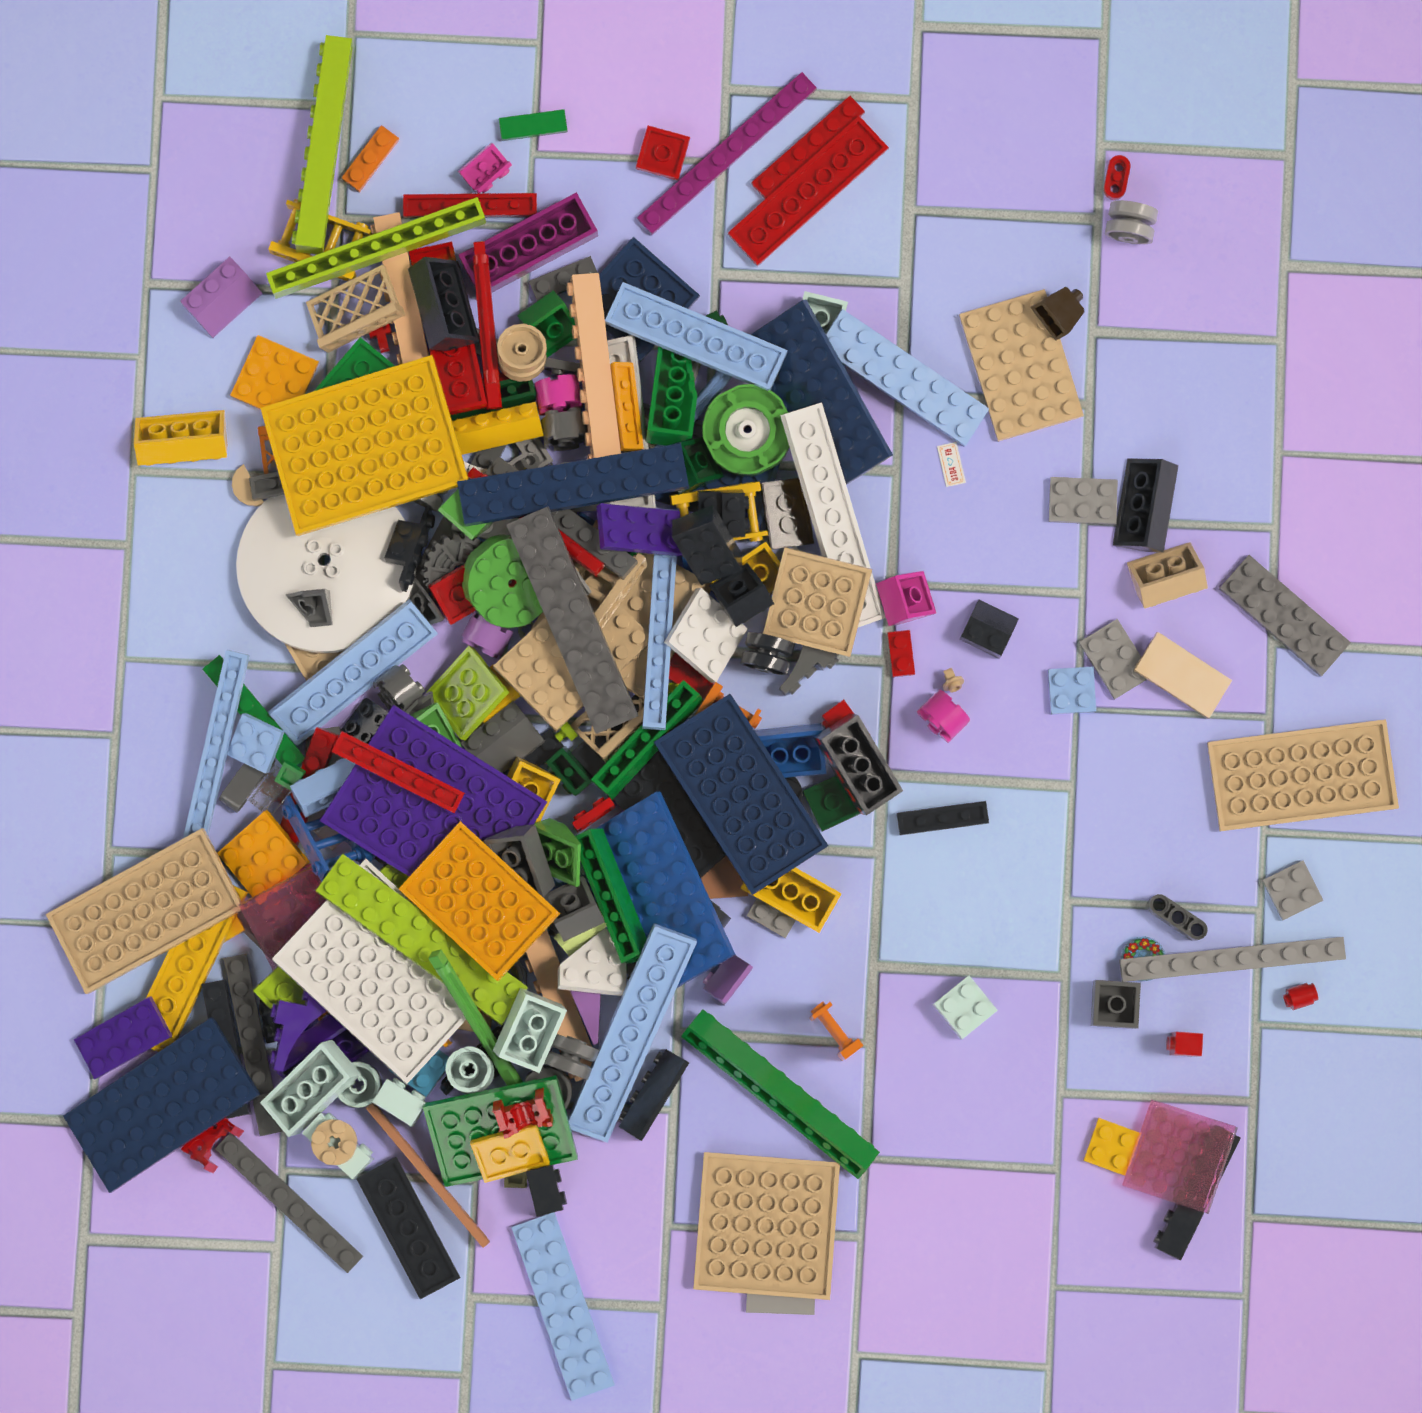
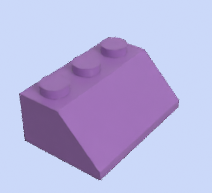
(221, 297)

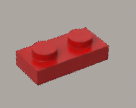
(901, 653)

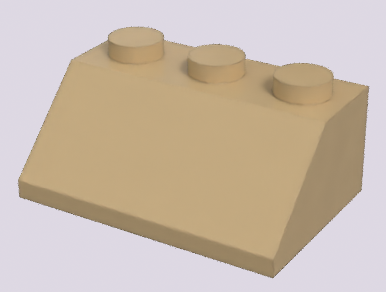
(1167, 575)

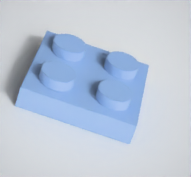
(1072, 690)
(255, 743)

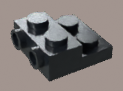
(730, 507)

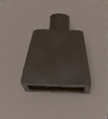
(1060, 311)

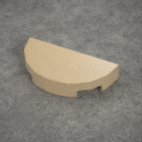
(242, 488)

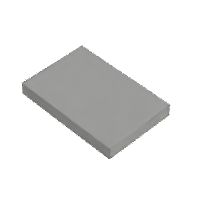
(779, 1305)

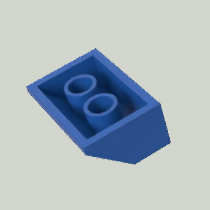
(794, 749)

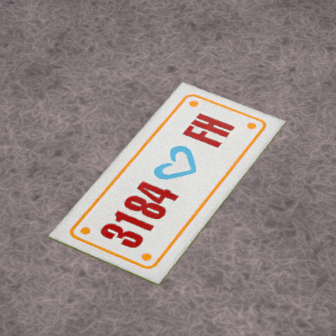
(951, 464)

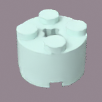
(465, 1058)
(371, 1087)

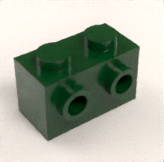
(570, 771)

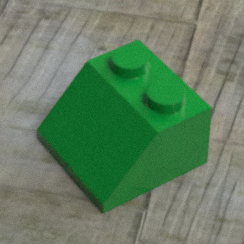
(552, 319)

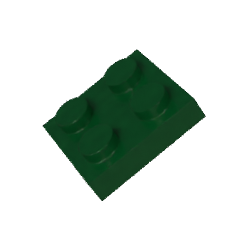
(830, 803)

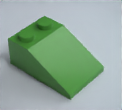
(561, 850)

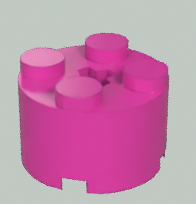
(558, 393)
(943, 716)

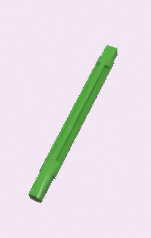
(472, 1015)

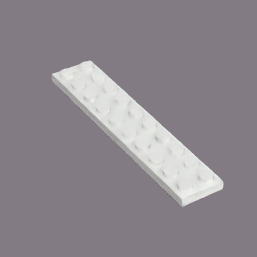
(828, 496)

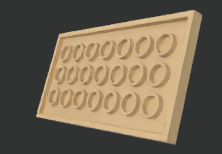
(1302, 775)
(145, 911)

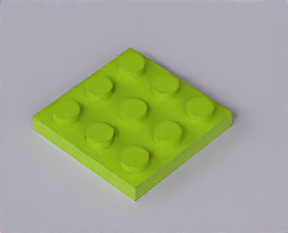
(468, 692)

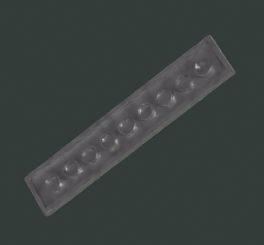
(572, 620)

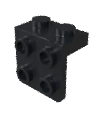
(365, 720)

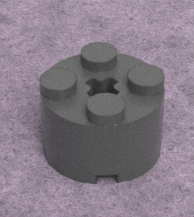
(563, 429)
(398, 688)

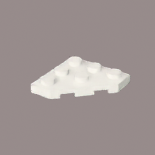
(594, 968)

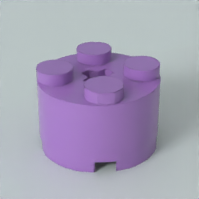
(487, 635)

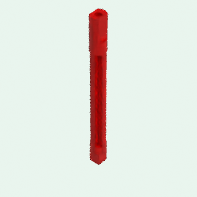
(486, 327)
(575, 551)

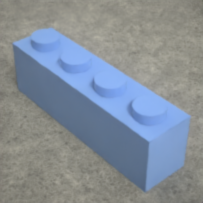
(320, 788)

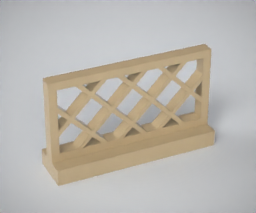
(356, 327)
(619, 737)

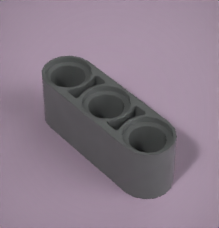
(241, 786)
(1188, 918)

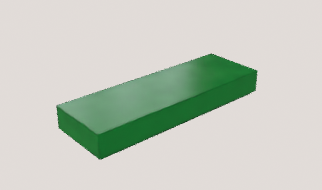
(533, 125)

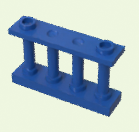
(312, 848)

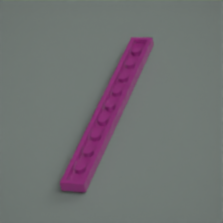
(727, 153)

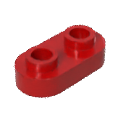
(1117, 178)

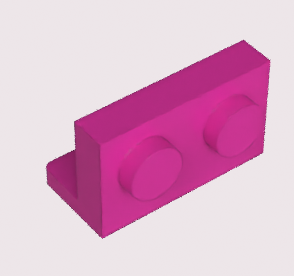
(485, 169)

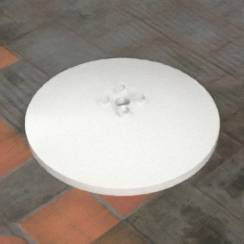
(279, 562)

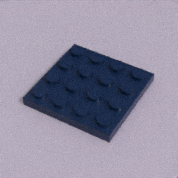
(644, 271)

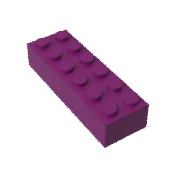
(534, 242)

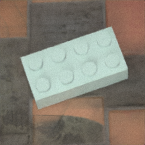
(310, 1088)

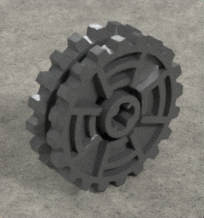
(446, 555)

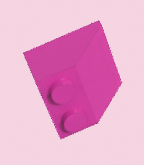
(905, 598)

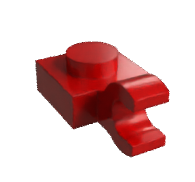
(380, 334)

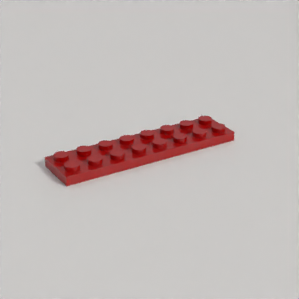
(808, 191)
(457, 367)

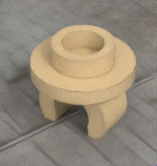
(953, 683)

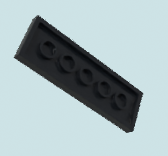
(408, 1228)

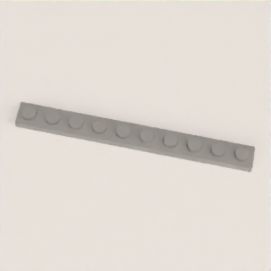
(1232, 959)

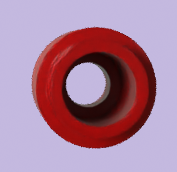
(1300, 996)

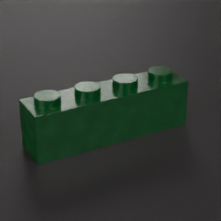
(512, 394)

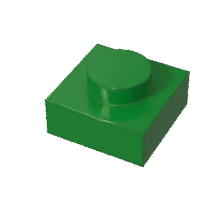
(289, 774)

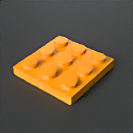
(273, 374)
(262, 855)

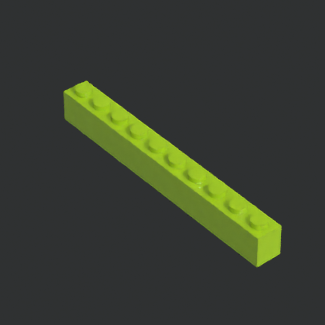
(324, 144)
(376, 248)

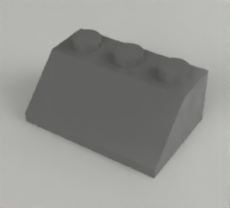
(504, 738)
(524, 853)

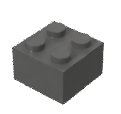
(1115, 1004)

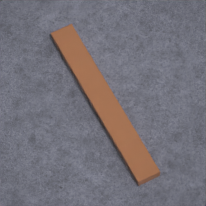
(428, 1175)

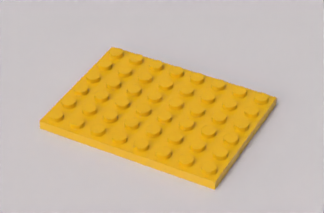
(364, 445)

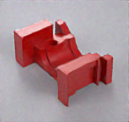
(517, 1116)
(201, 1146)

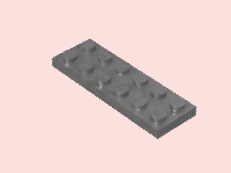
(1285, 615)

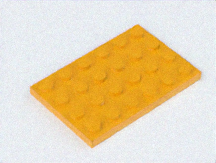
(479, 901)

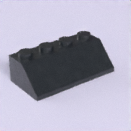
(443, 304)
(1145, 504)
(653, 1095)

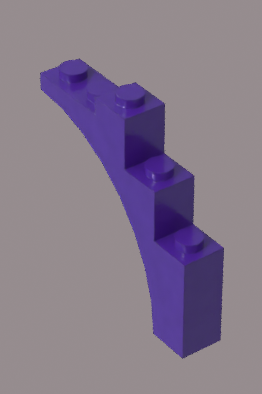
(293, 1020)

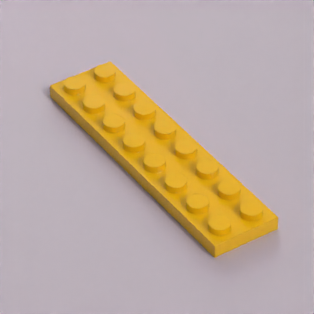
(184, 972)

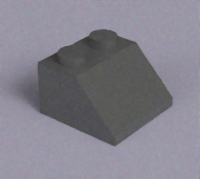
(576, 909)

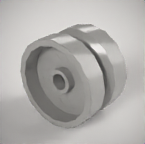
(1131, 222)

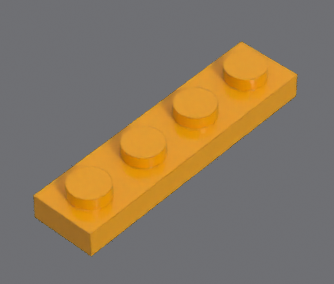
(626, 406)

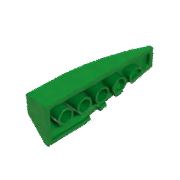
(672, 400)

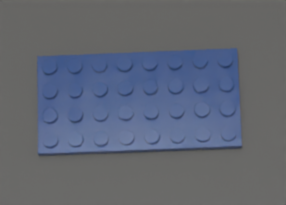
(665, 881)

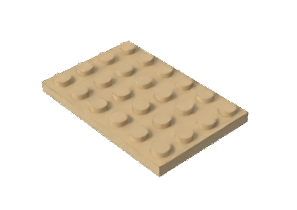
(1020, 367)
(541, 675)

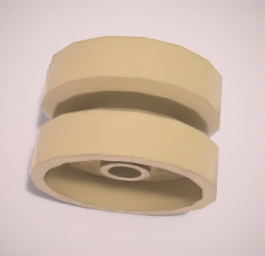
(521, 352)

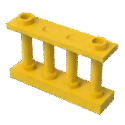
(283, 249)
(682, 502)

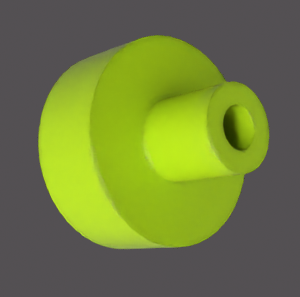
(566, 731)

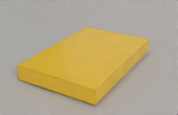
(509, 1156)

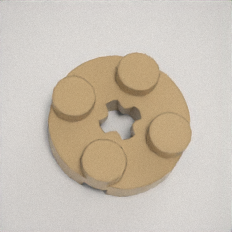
(321, 1138)

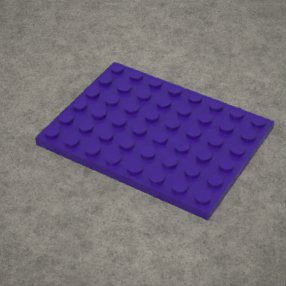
(408, 827)

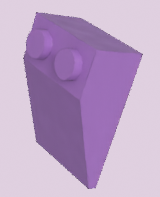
(727, 978)
(589, 1007)

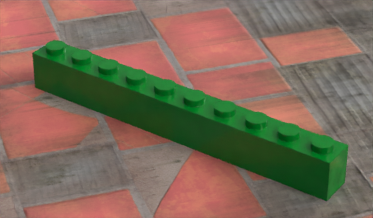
(780, 1094)

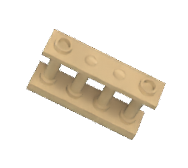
(621, 587)

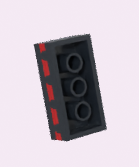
(858, 764)

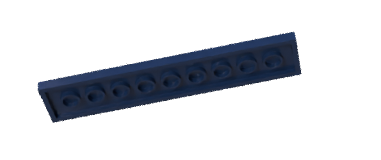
(573, 484)

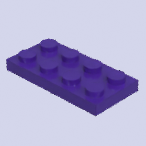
(637, 529)
(123, 1037)

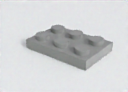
(1083, 500)
(1113, 658)

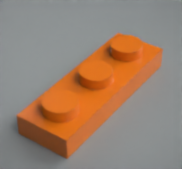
(370, 158)

